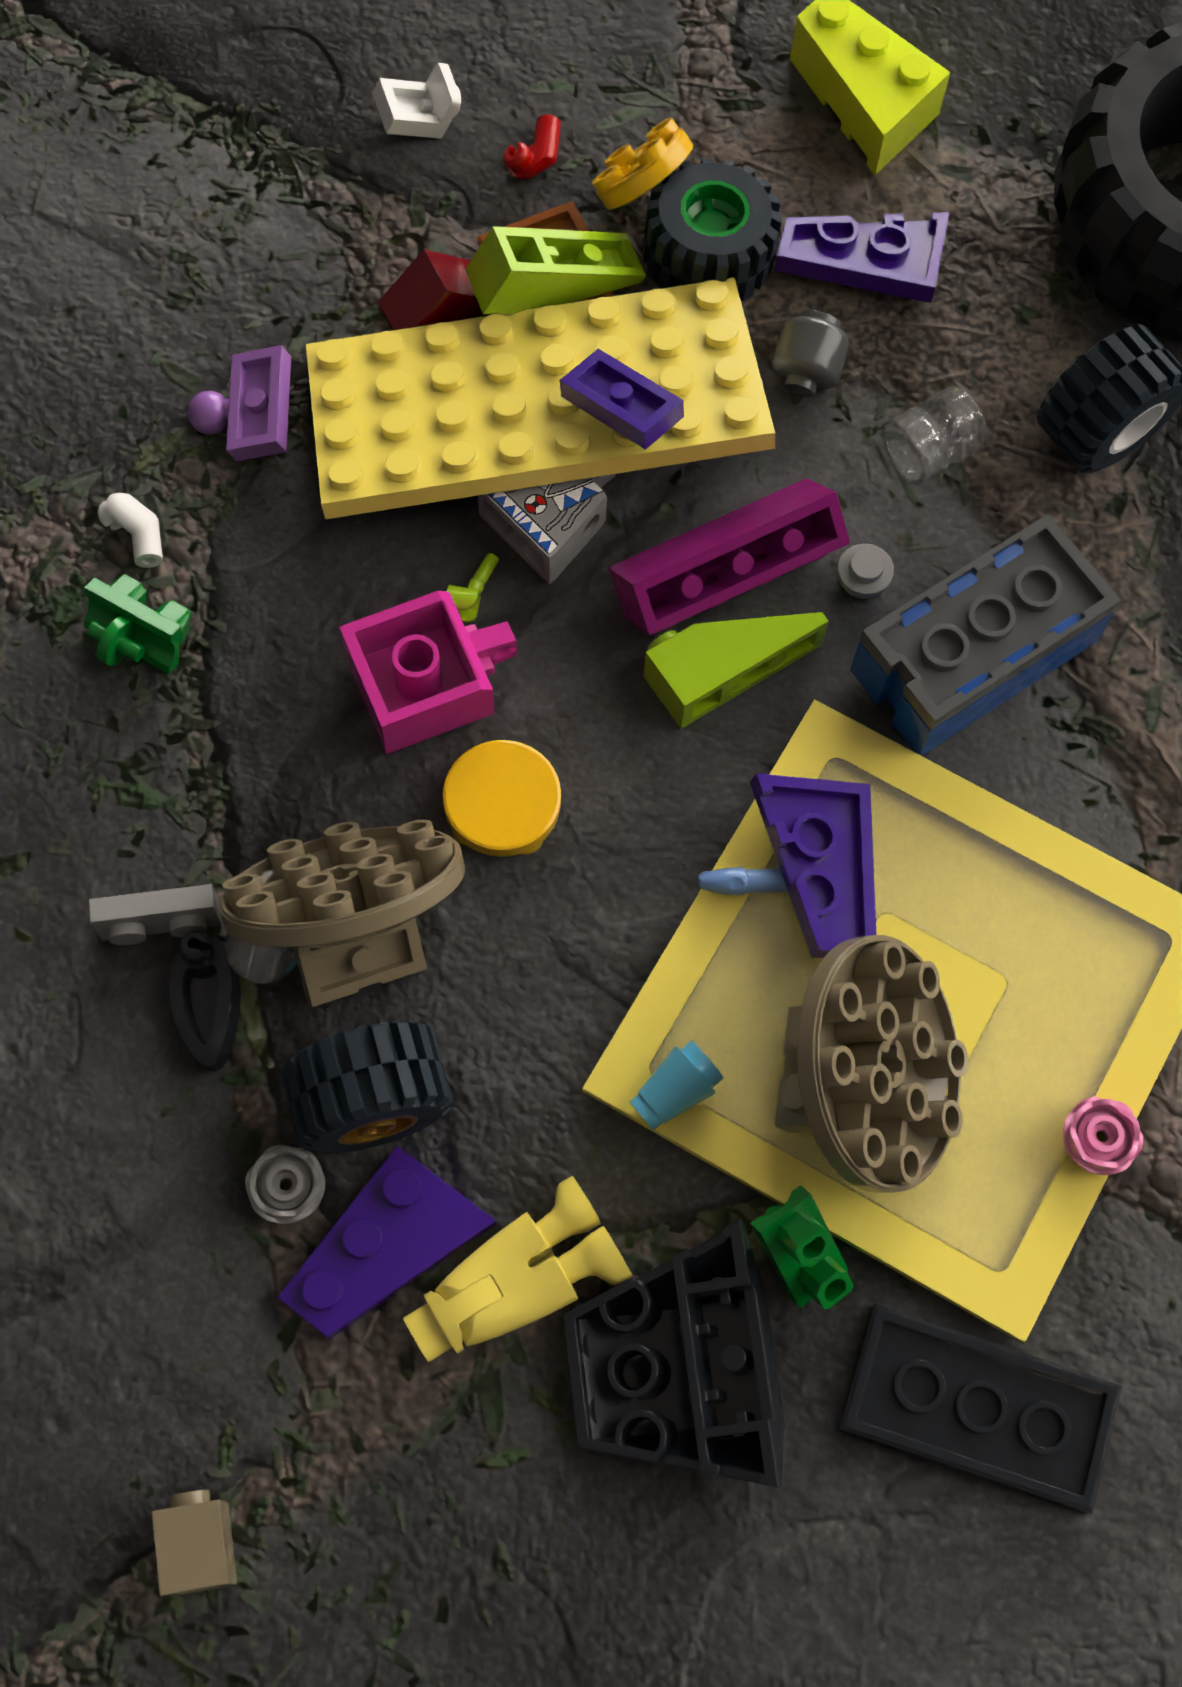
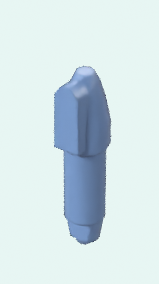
(741, 881)

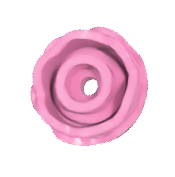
(1121, 1131)

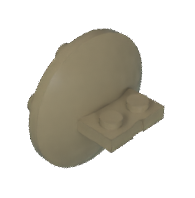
(345, 902)
(873, 1065)

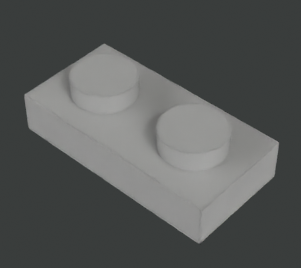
(133, 916)

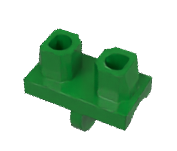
(130, 628)
(803, 1251)

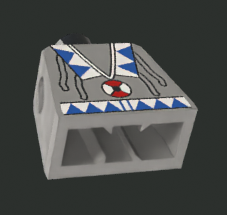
(548, 521)

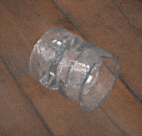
(938, 433)

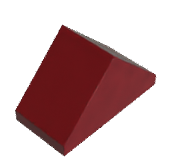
(430, 293)

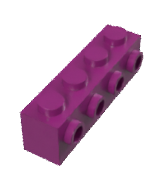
(729, 555)

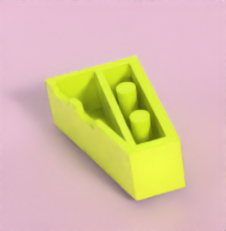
(868, 77)

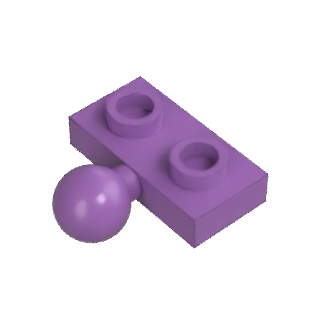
(256, 405)

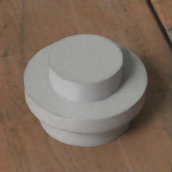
(865, 571)

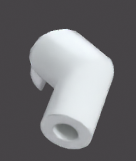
(127, 512)

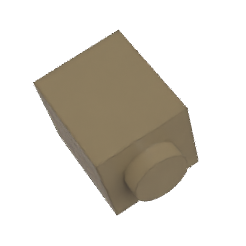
(193, 1544)

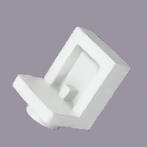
(418, 107)

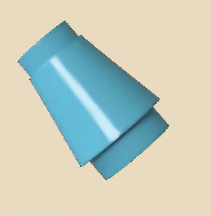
(676, 1085)

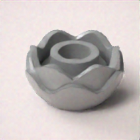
(281, 1164)

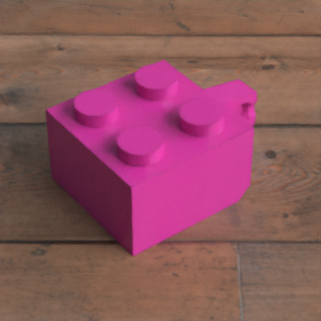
(424, 668)

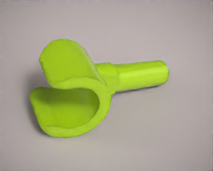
(468, 599)

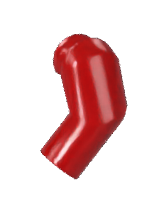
(538, 156)

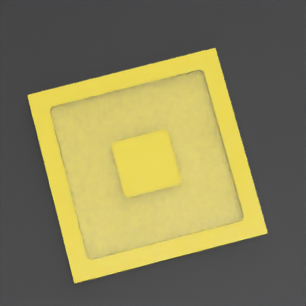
(1054, 985)

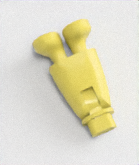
(517, 1277)

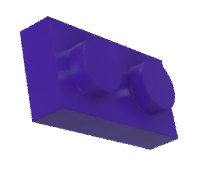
(622, 398)

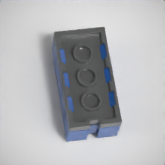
(984, 634)

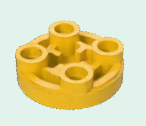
(639, 170)
(502, 798)

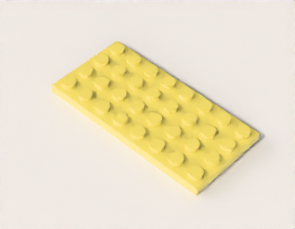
(483, 409)

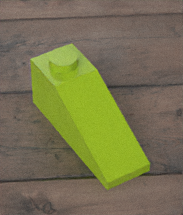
(549, 267)
(725, 658)

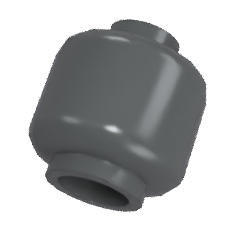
(810, 352)

